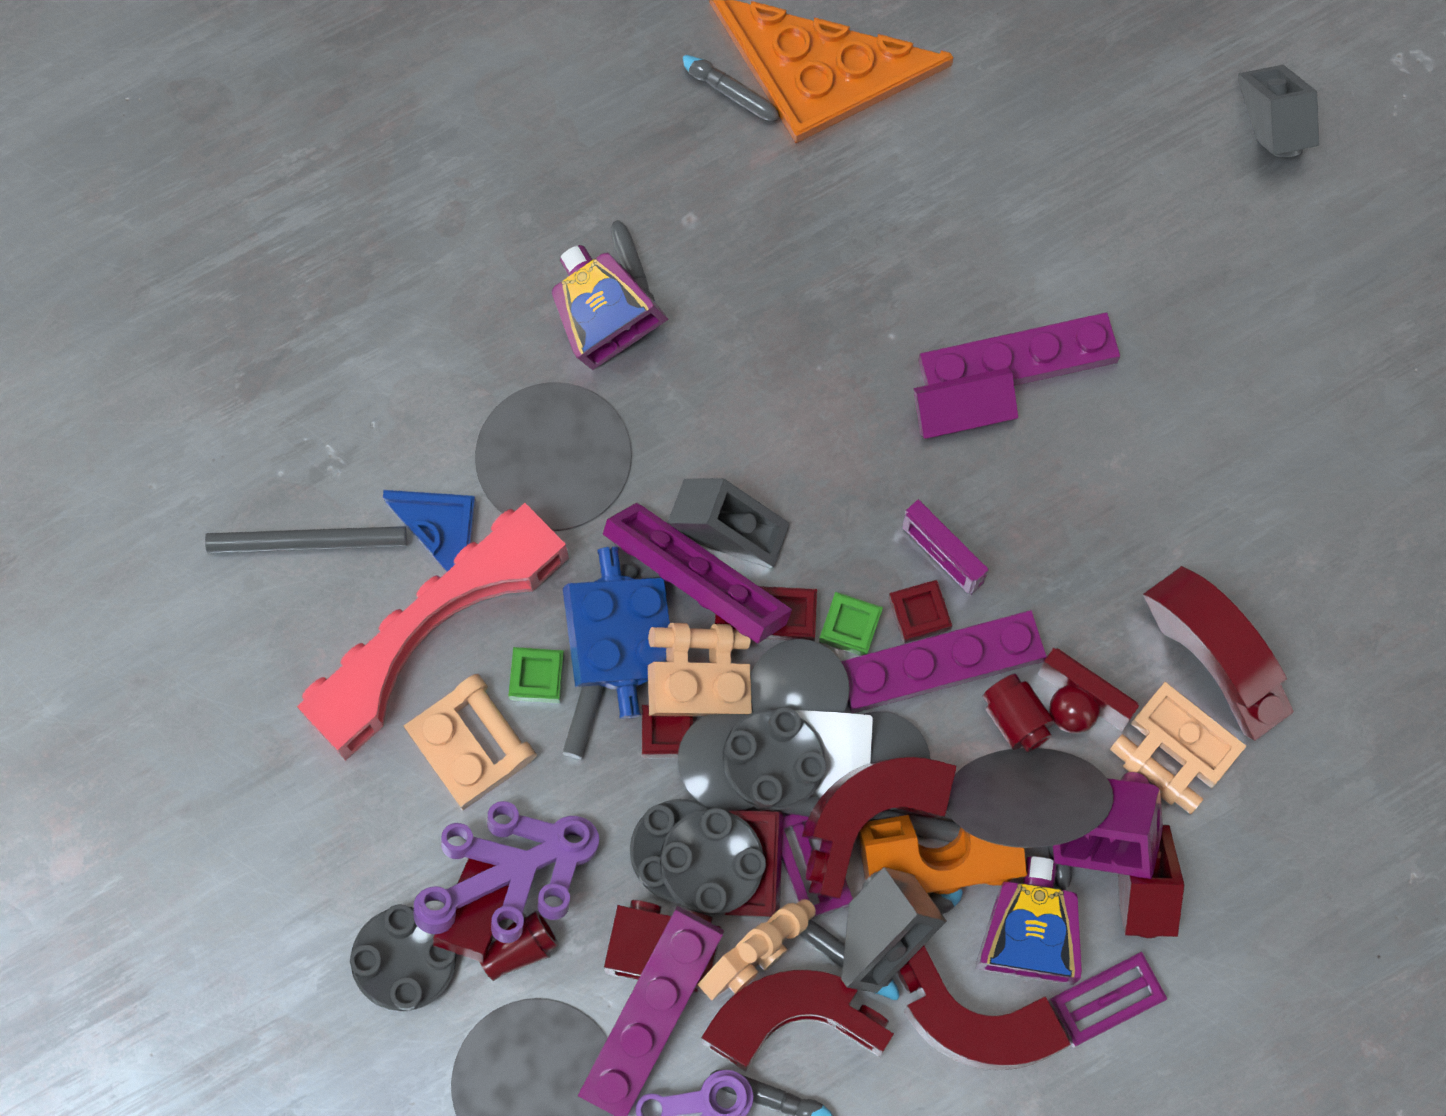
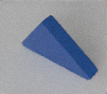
(437, 520)

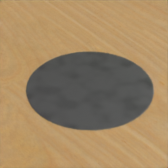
(555, 452)
(1029, 798)
(527, 1062)

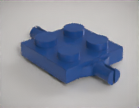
(611, 630)

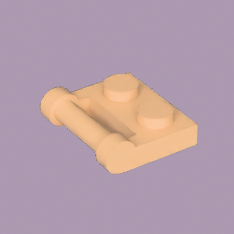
(456, 752)

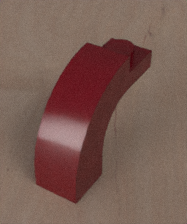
(1227, 645)
(846, 806)
(786, 998)
(975, 1038)

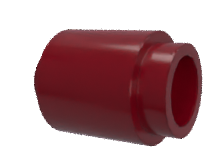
(1018, 713)

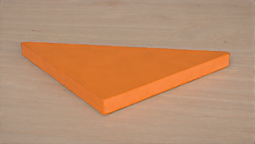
(821, 68)

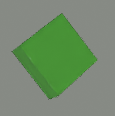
(850, 624)
(536, 675)

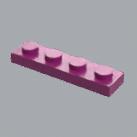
(1029, 353)
(697, 572)
(943, 661)
(651, 1012)

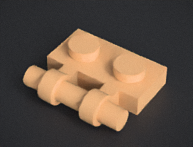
(698, 688)
(1185, 735)
(759, 947)

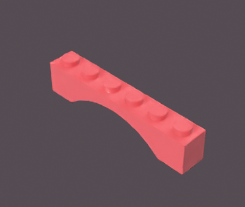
(509, 560)

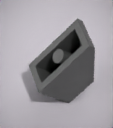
(1281, 110)
(728, 520)
(886, 928)

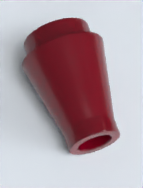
(530, 948)

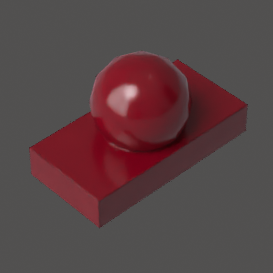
(1083, 696)

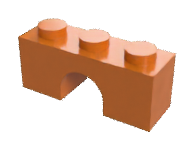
(942, 869)

